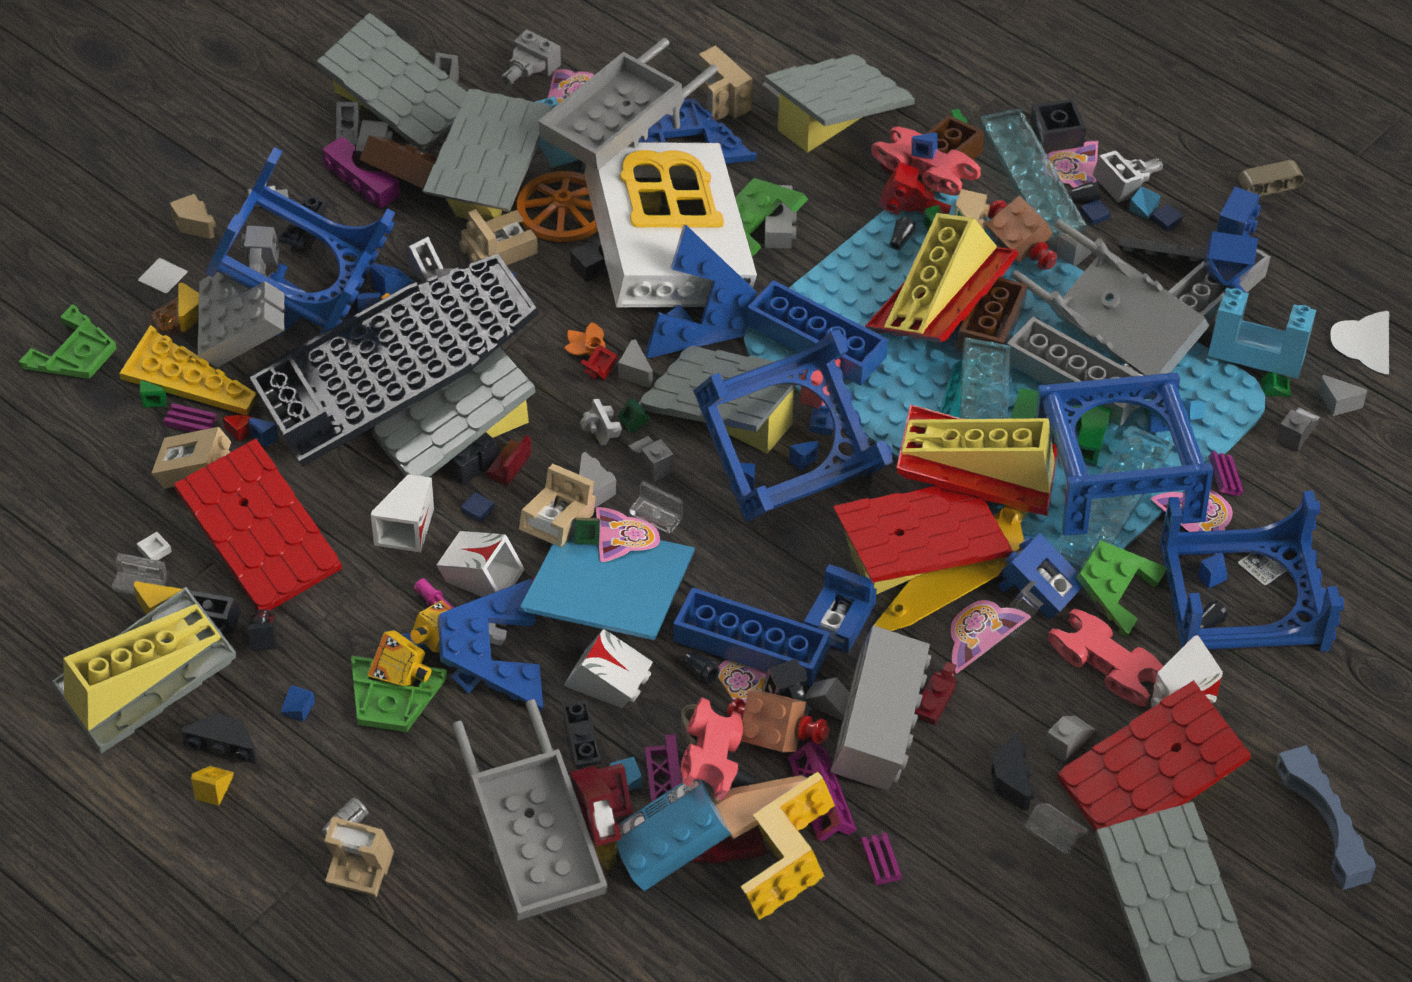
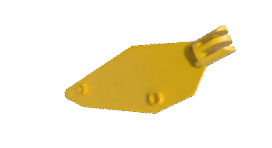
(940, 587)

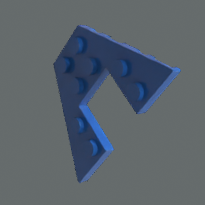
(698, 121)
(725, 307)
(466, 643)

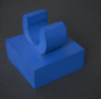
(821, 421)

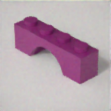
(377, 187)

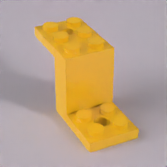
(797, 863)

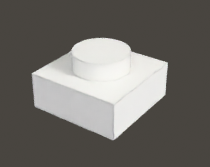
(154, 547)

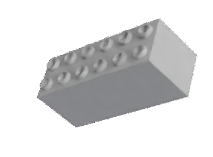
(881, 708)

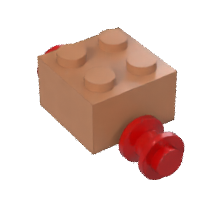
(1021, 229)
(777, 721)

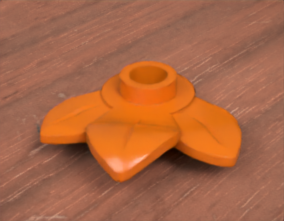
(585, 343)

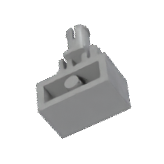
(531, 56)
(1122, 176)
(261, 247)

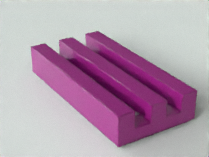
(191, 417)
(1225, 473)
(876, 841)

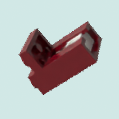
(602, 797)

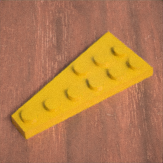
(184, 374)

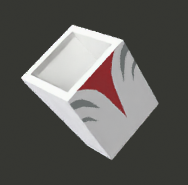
(404, 515)
(481, 563)
(1189, 664)
(610, 671)

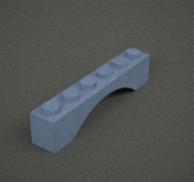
(1302, 775)

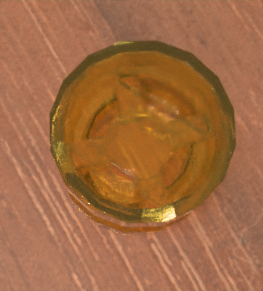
(606, 855)

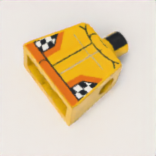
(426, 626)
(399, 661)

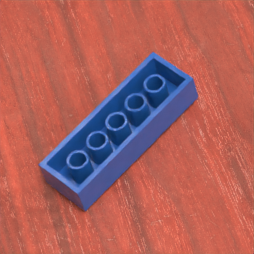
(803, 322)
(748, 634)

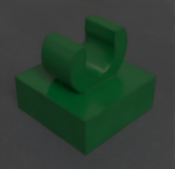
(633, 415)
(587, 530)

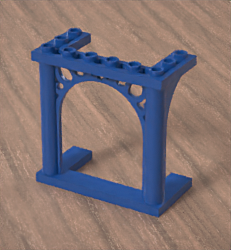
(353, 241)
(819, 357)
(1166, 414)
(1288, 534)

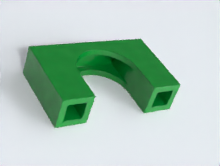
(1091, 425)

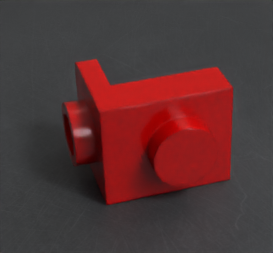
(600, 363)

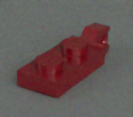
(937, 694)
(744, 846)

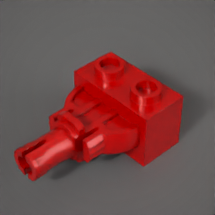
(908, 193)

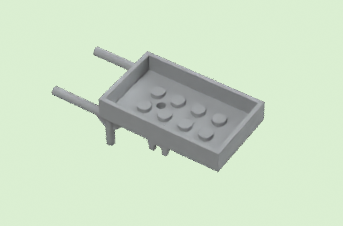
(616, 108)
(1139, 325)
(544, 857)

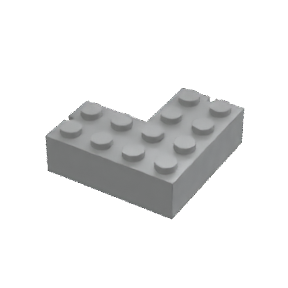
(236, 317)

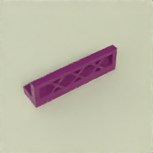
(671, 762)
(820, 762)

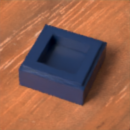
(1095, 212)
(1167, 217)
(477, 507)

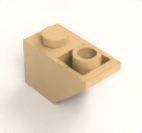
(192, 217)

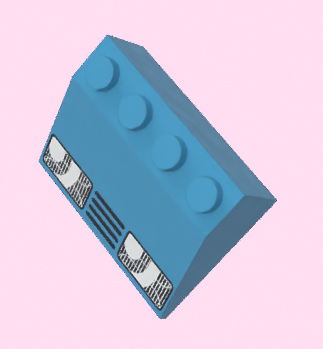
(670, 833)

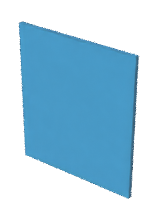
(614, 595)

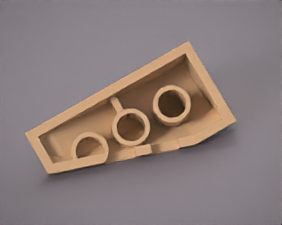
(744, 801)

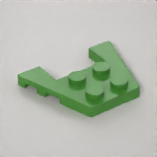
(760, 200)
(79, 355)
(1108, 575)
(390, 704)

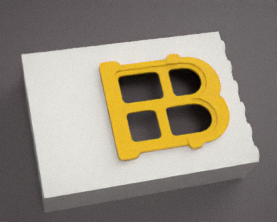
(643, 246)

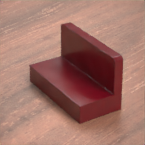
(510, 461)

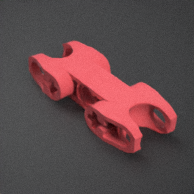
(936, 172)
(1094, 645)
(709, 758)

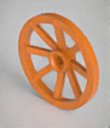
(561, 202)

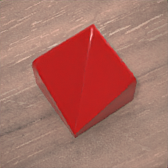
(237, 425)

